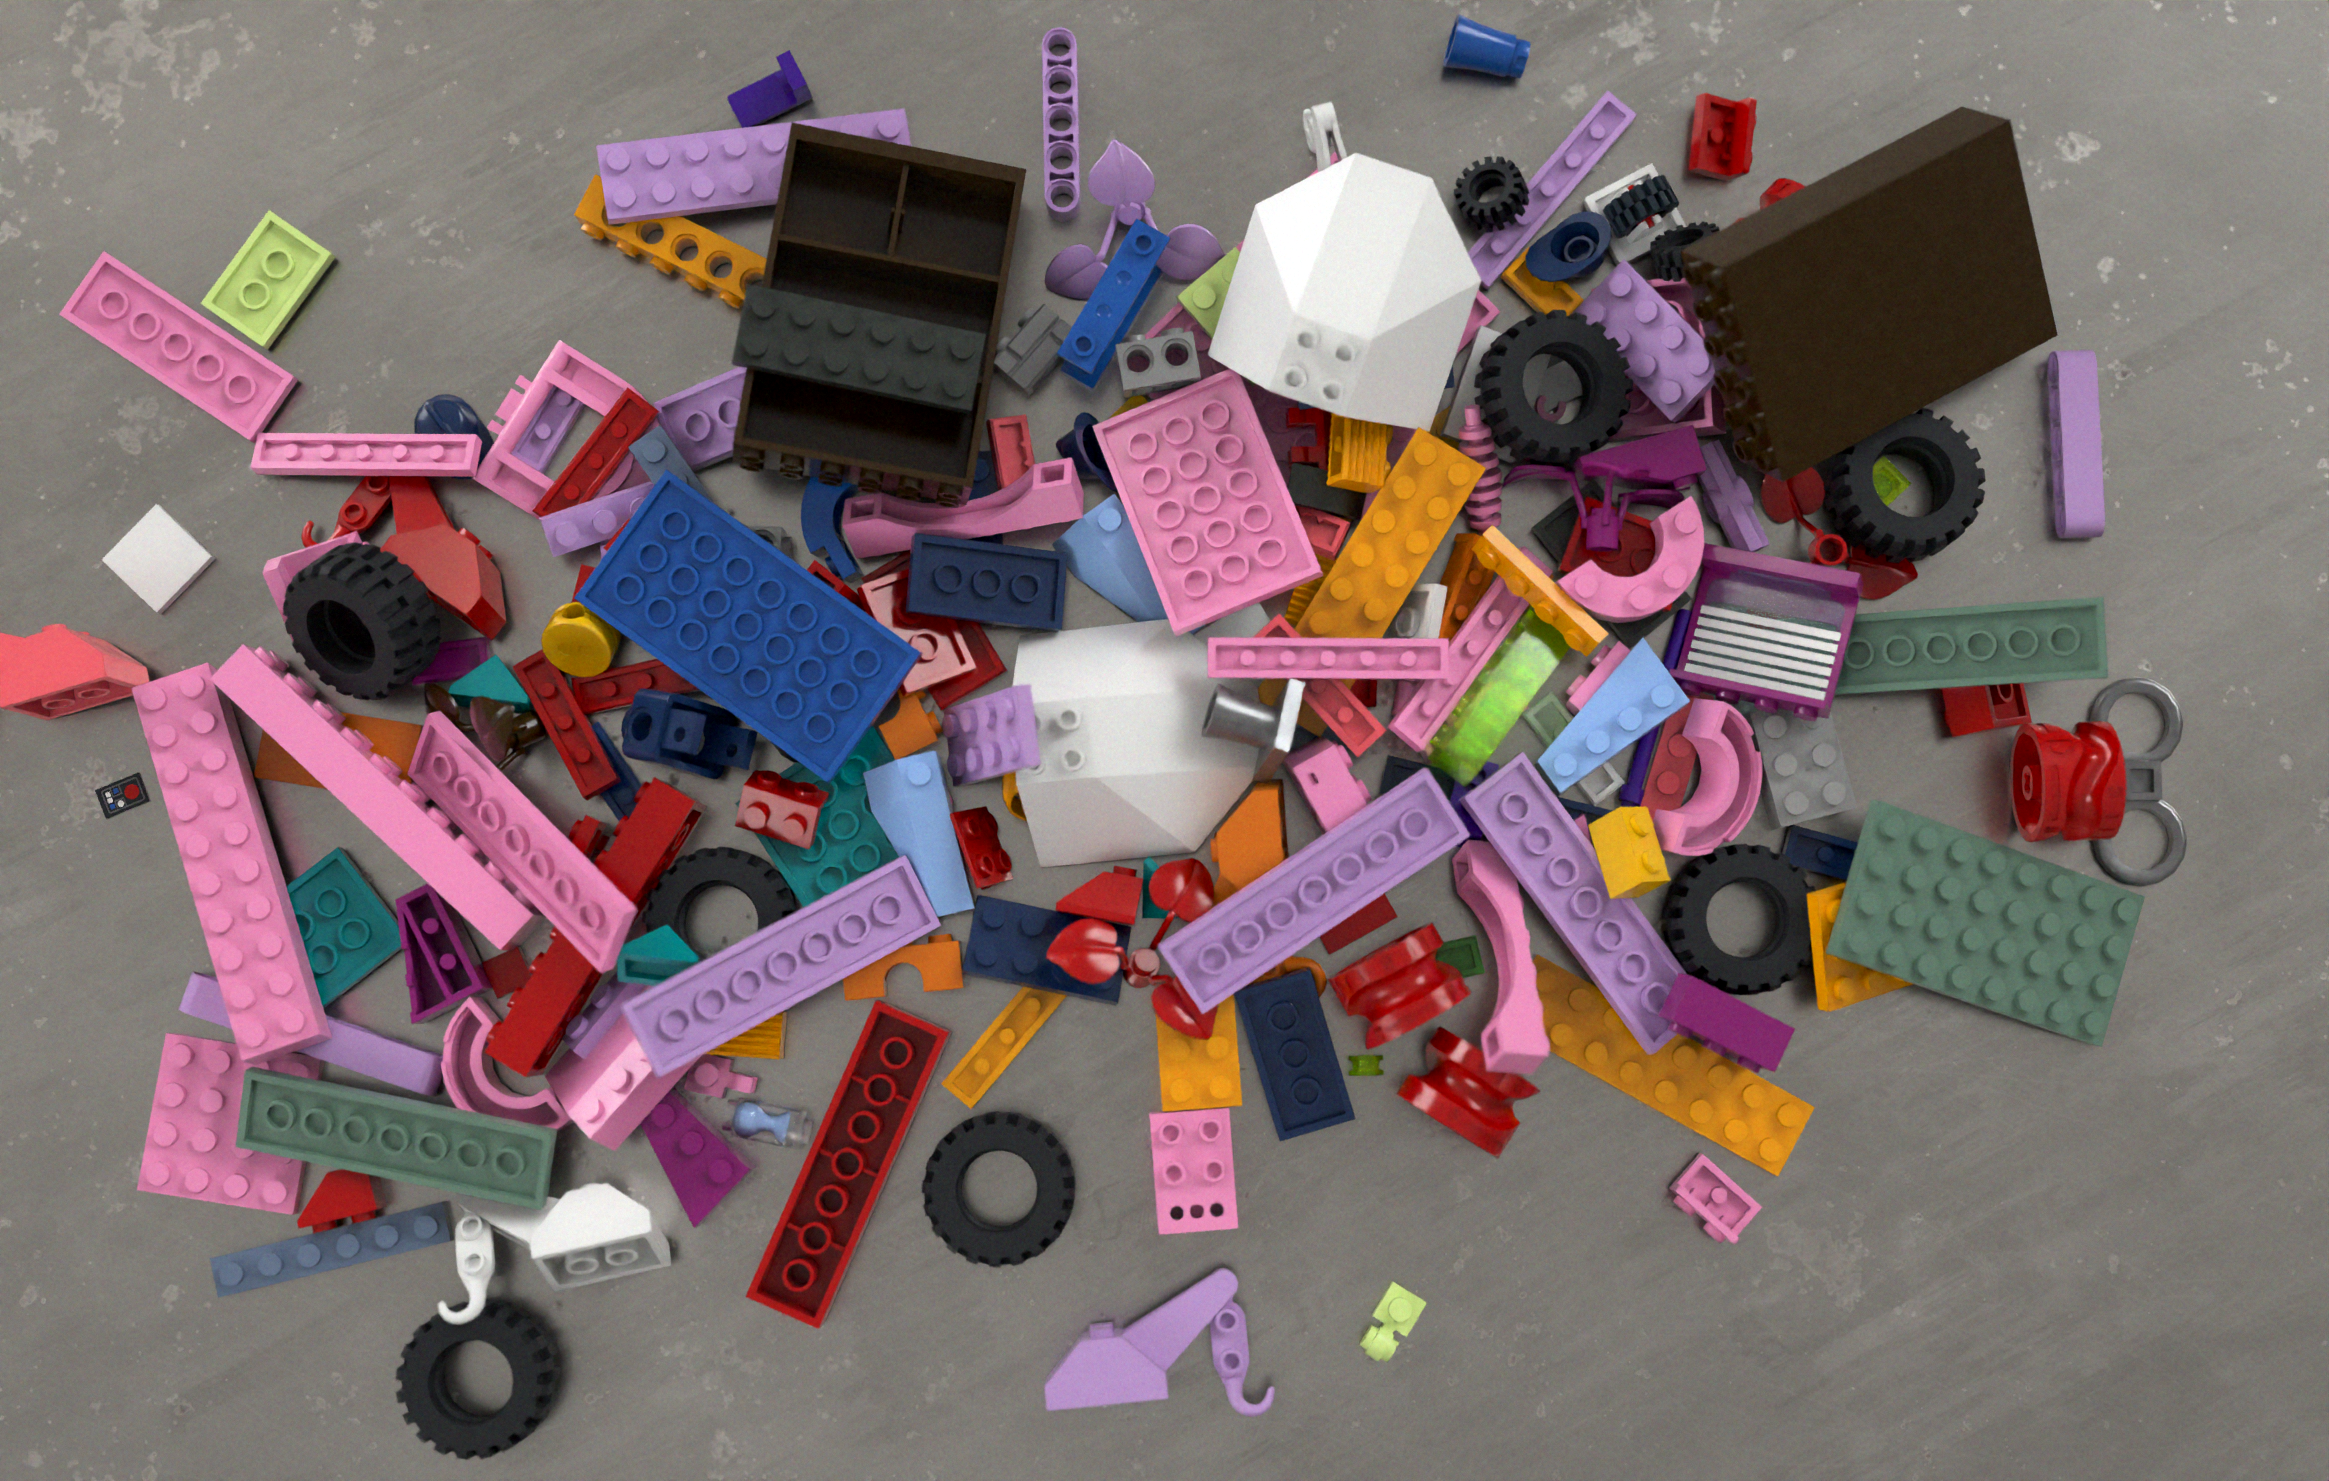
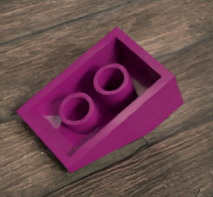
(1672, 456)

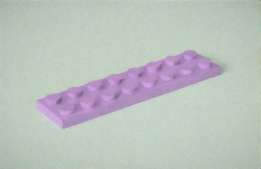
(716, 167)
(1569, 888)
(1313, 890)
(779, 966)

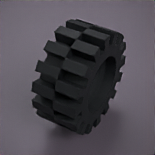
(1486, 177)
(1668, 247)

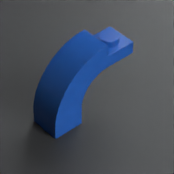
(821, 527)

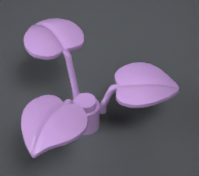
(1126, 183)

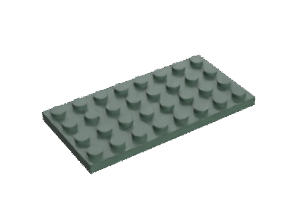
(1985, 923)

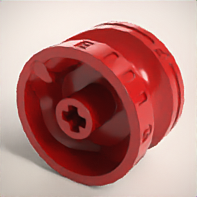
(2068, 781)
(1399, 985)
(1465, 1094)

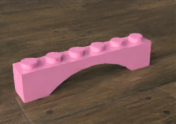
(1041, 497)
(1515, 1035)

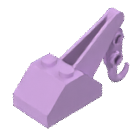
(1132, 1362)

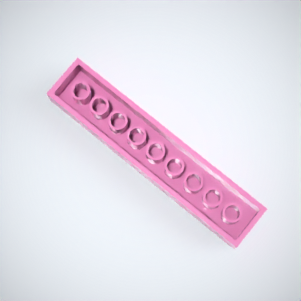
(377, 795)
(231, 865)

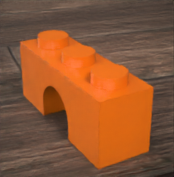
(912, 728)
(938, 963)

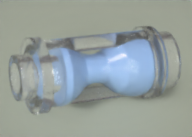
(747, 1119)

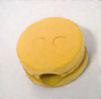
(579, 641)

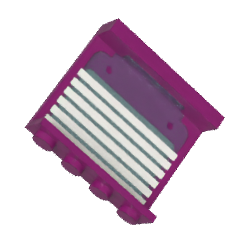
(1768, 632)

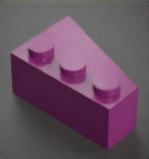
(1725, 1024)
(694, 1156)

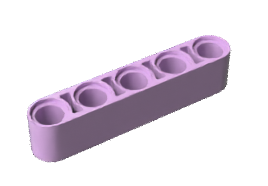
(1057, 107)
(2076, 444)

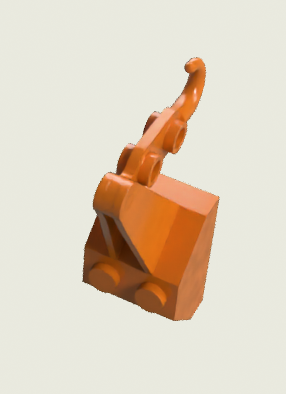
(1249, 846)

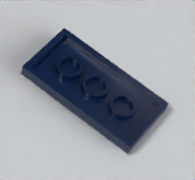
(986, 582)
(1011, 947)
(1294, 1054)

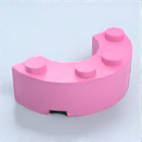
(1672, 569)
(1726, 787)
(471, 1075)

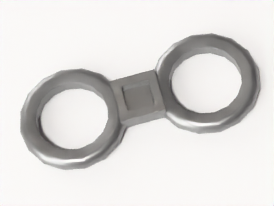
(2145, 782)

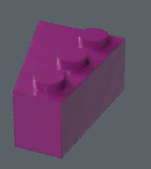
(438, 955)

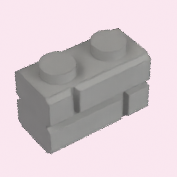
(1032, 350)

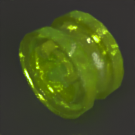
(1365, 1065)

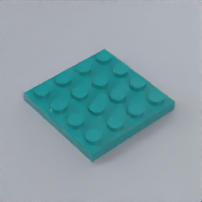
(847, 834)

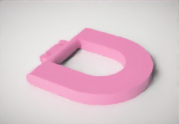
(580, 379)

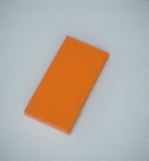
(390, 739)

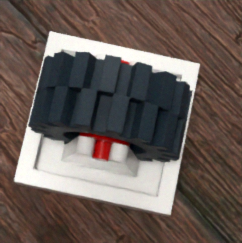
(1637, 211)

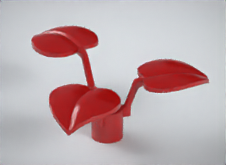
(1804, 496)
(1090, 953)

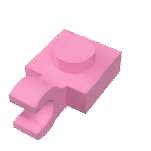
(713, 1076)

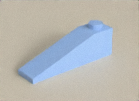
(1110, 561)
(914, 811)

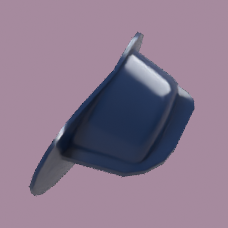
(1571, 248)
(452, 416)
(1085, 451)

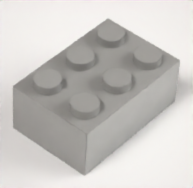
(1800, 767)

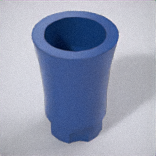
(1485, 49)

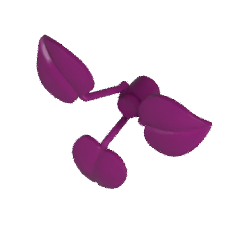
(1602, 525)

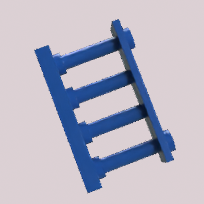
(1113, 305)

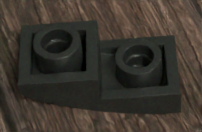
(1309, 490)

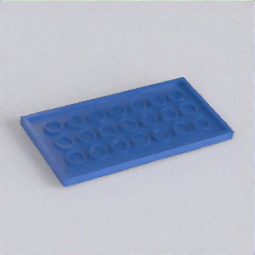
(748, 626)

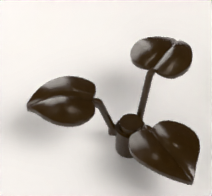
(491, 721)

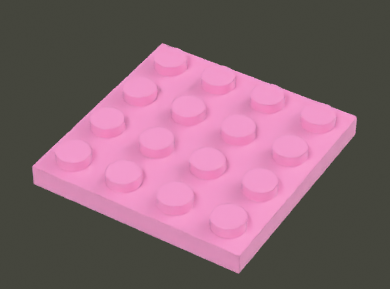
(196, 1125)

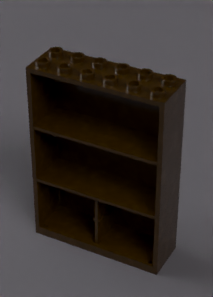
(896, 237)
(1871, 292)

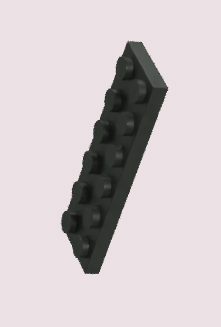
(858, 349)

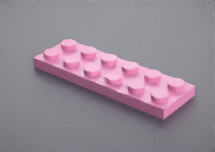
(178, 346)

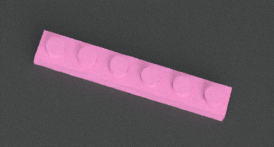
(366, 454)
(1468, 654)
(1328, 658)

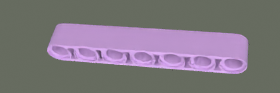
(349, 1047)

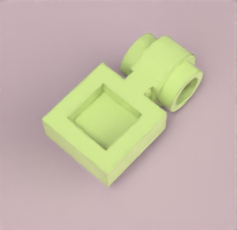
(1398, 1312)

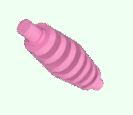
(1484, 500)

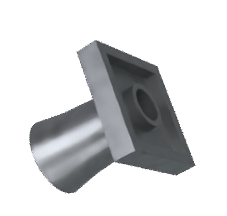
(1256, 724)

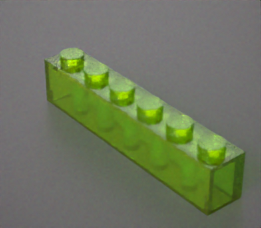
(1499, 700)

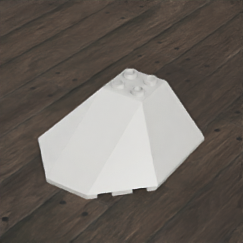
(1351, 294)
(1125, 744)

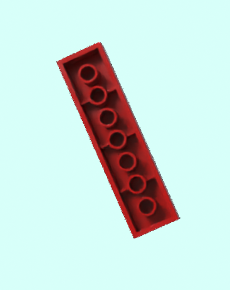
(563, 976)
(848, 1164)

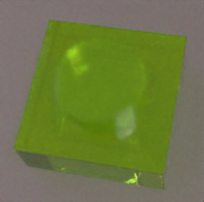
(1888, 480)

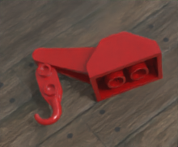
(446, 560)

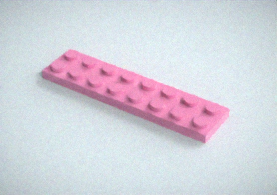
(521, 842)

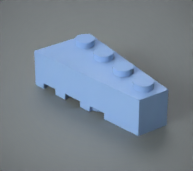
(1620, 712)

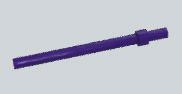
(1632, 792)

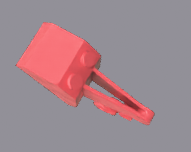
(63, 672)

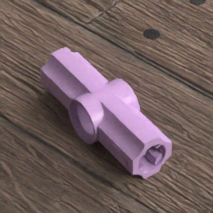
(1730, 501)

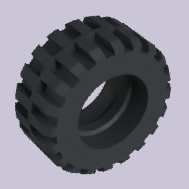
(1596, 366)
(1877, 526)
(390, 601)
(713, 868)
(1688, 923)
(955, 1222)
(437, 1413)

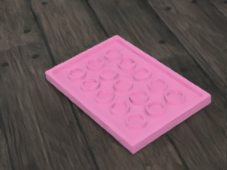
(1207, 501)

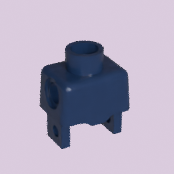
(678, 731)

